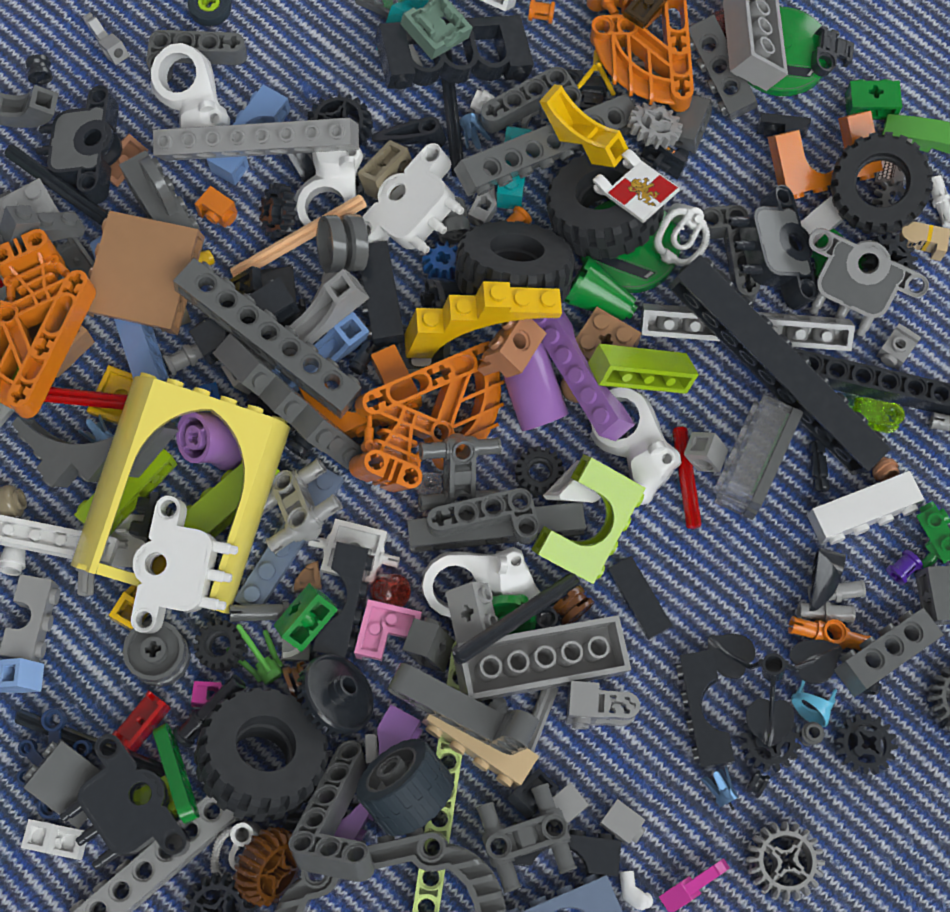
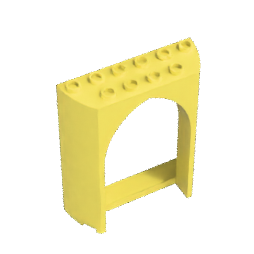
(148, 408)

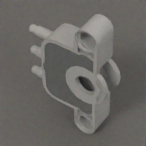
(859, 290)

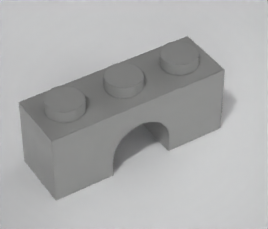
(40, 597)

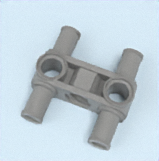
(300, 514)

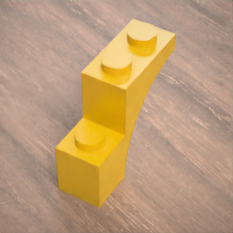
(572, 125)

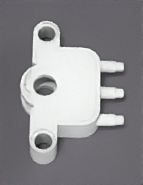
(415, 205)
(188, 568)

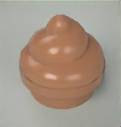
(885, 469)

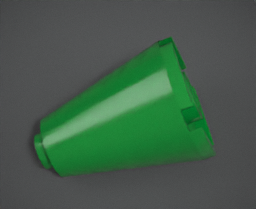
(597, 288)

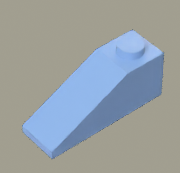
(20, 676)

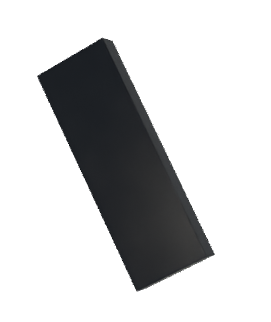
(639, 598)

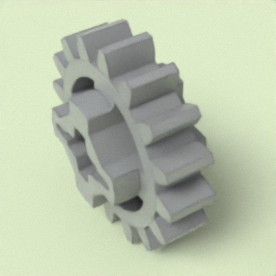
(654, 125)

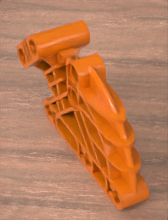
(661, 57)
(44, 300)
(390, 459)

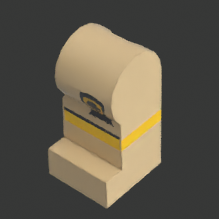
(926, 238)

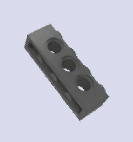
(708, 32)
(860, 676)

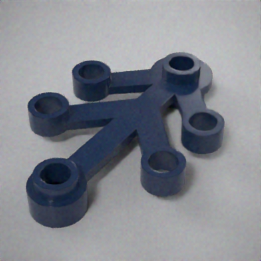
(36, 758)

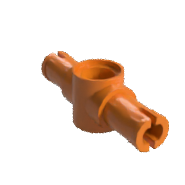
(818, 631)

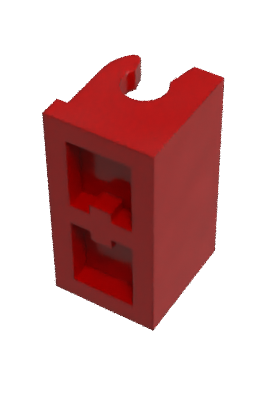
(142, 721)

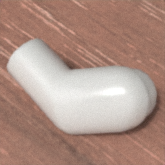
(632, 894)

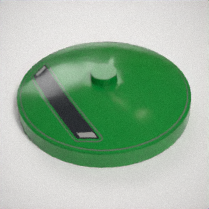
(799, 44)
(643, 267)

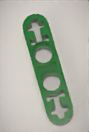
(176, 773)

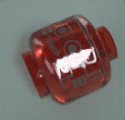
(391, 589)

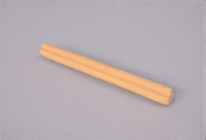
(296, 238)

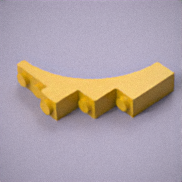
(465, 313)

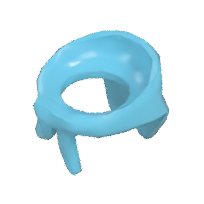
(823, 706)

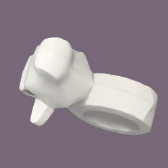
(197, 104)
(334, 173)
(647, 452)
(502, 571)

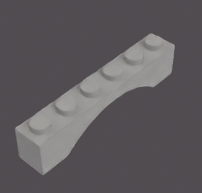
(334, 302)

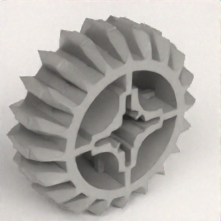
(796, 868)

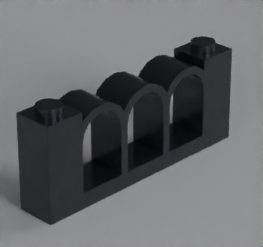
(510, 42)

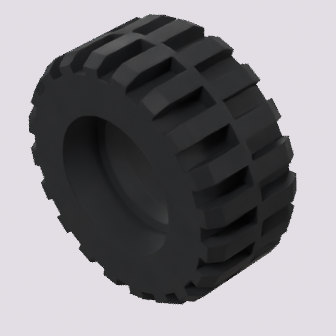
(889, 149)

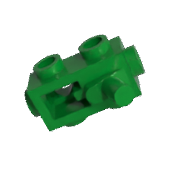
(935, 526)

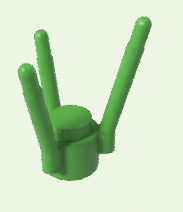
(268, 669)

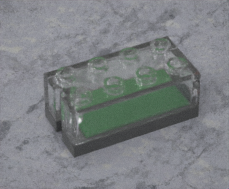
(756, 456)

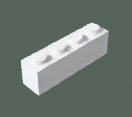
(865, 508)

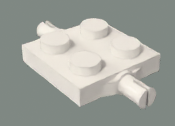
(355, 535)

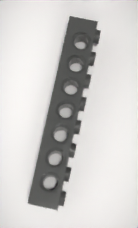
(471, 169)
(199, 274)

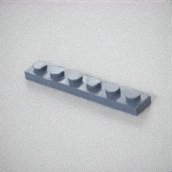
(273, 566)

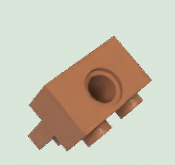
(512, 348)

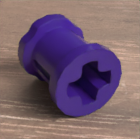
(904, 567)

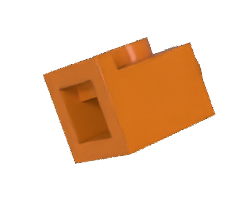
(216, 207)

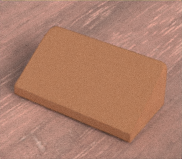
(131, 148)

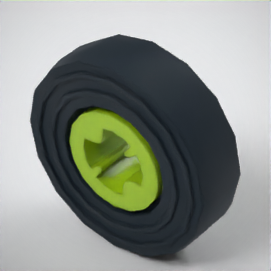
(209, 16)

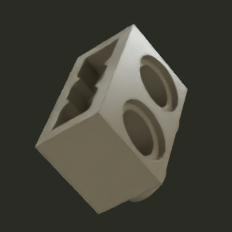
(386, 162)

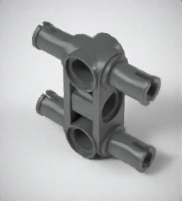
(458, 468)
(526, 838)

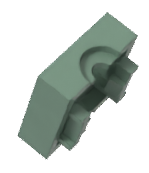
(437, 35)

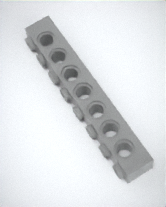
(256, 139)
(799, 329)
(162, 868)

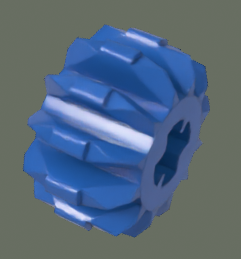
(433, 261)

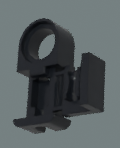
(835, 49)
(591, 89)

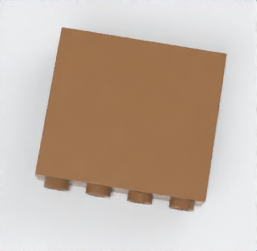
(138, 269)

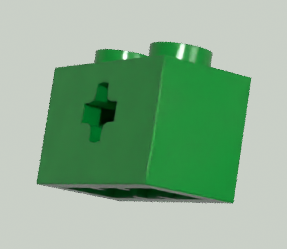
(879, 97)
(305, 617)

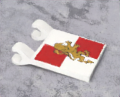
(638, 191)

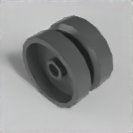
(342, 243)
(170, 660)

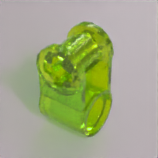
(877, 412)

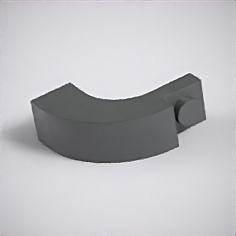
(28, 109)

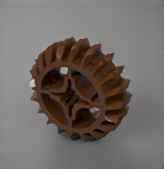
(266, 867)

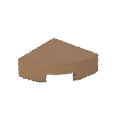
(309, 574)

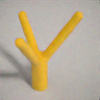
(597, 66)

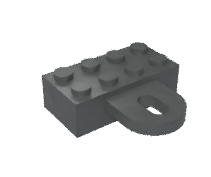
(155, 191)

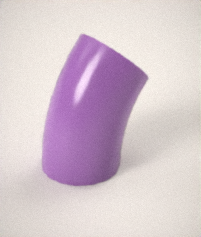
(536, 392)
(207, 440)

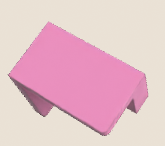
(378, 623)

